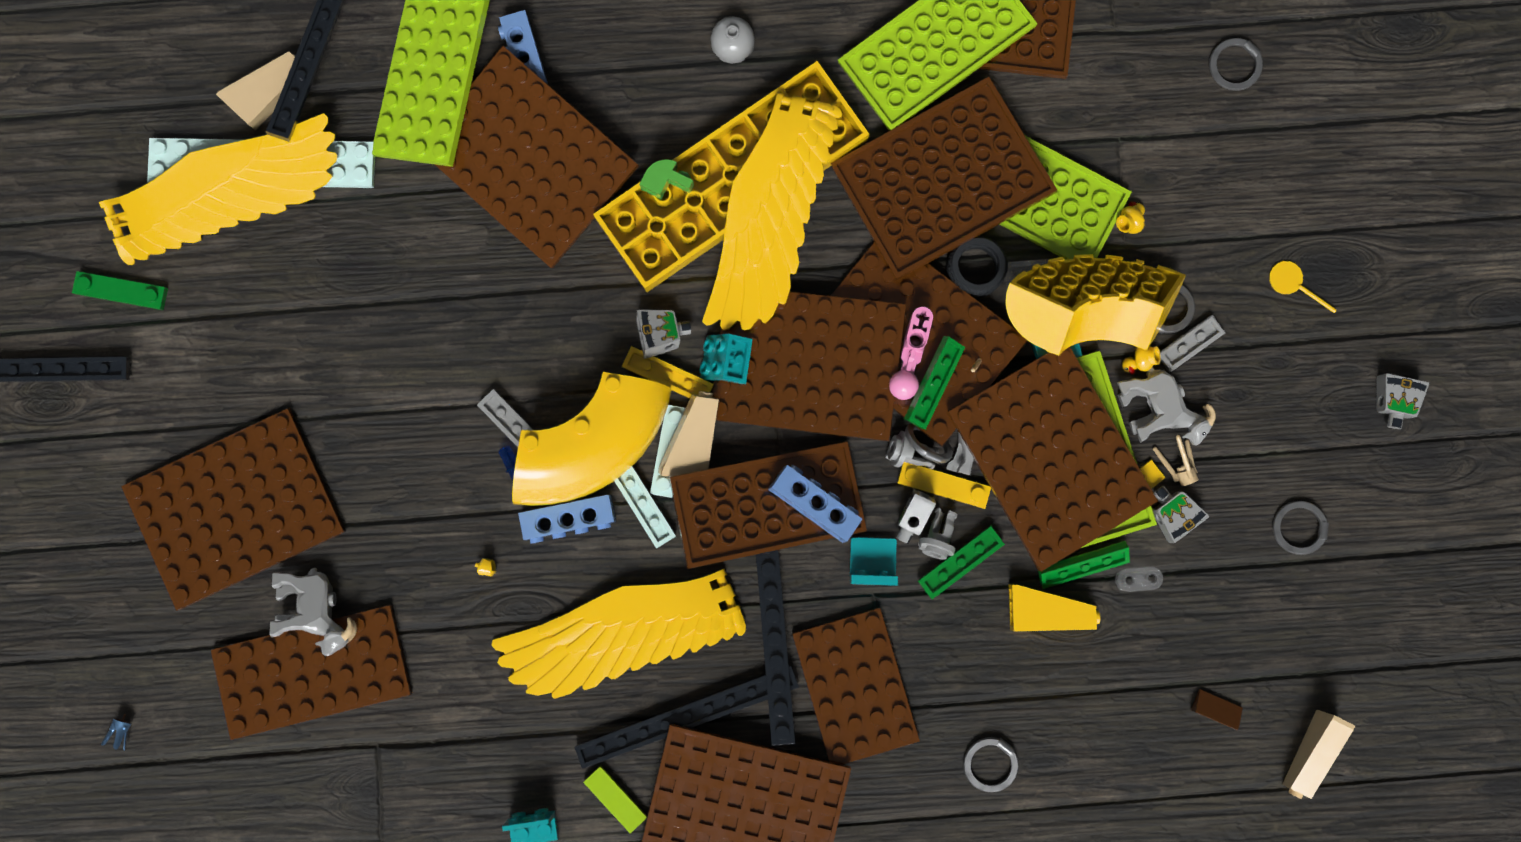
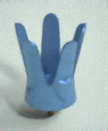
(121, 727)

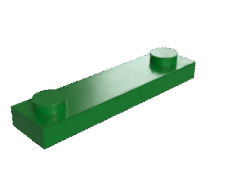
(119, 290)
(934, 382)
(961, 562)
(1085, 564)

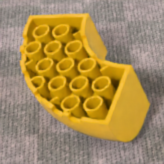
(1091, 301)
(592, 446)

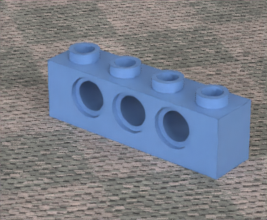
(519, 24)
(783, 488)
(531, 519)

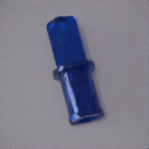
(509, 460)

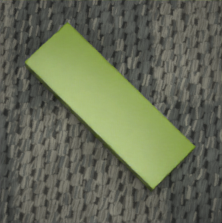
(615, 799)

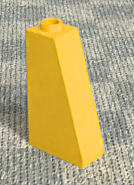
(1046, 612)

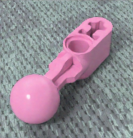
(904, 382)

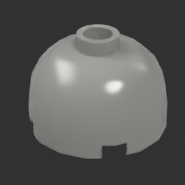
(732, 39)

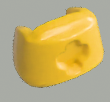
(486, 567)

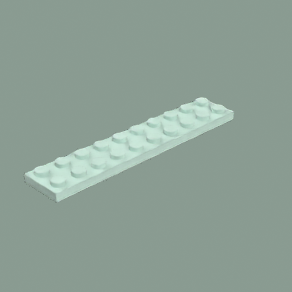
(352, 170)

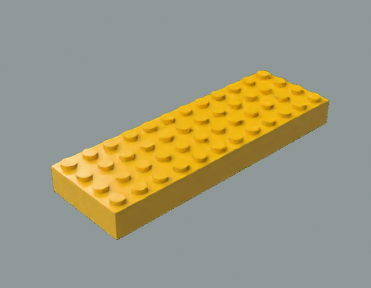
(670, 233)

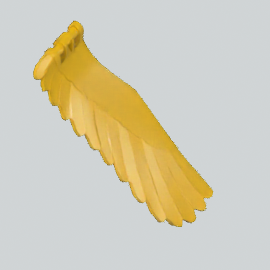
(219, 188)
(768, 213)
(619, 633)

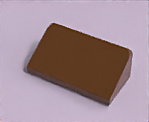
(1217, 709)

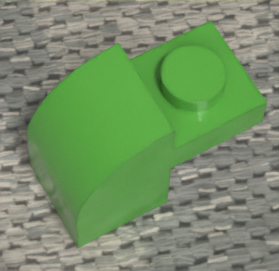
(662, 174)

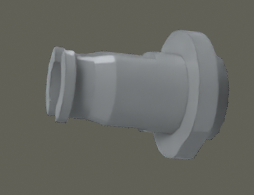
(901, 451)
(937, 544)

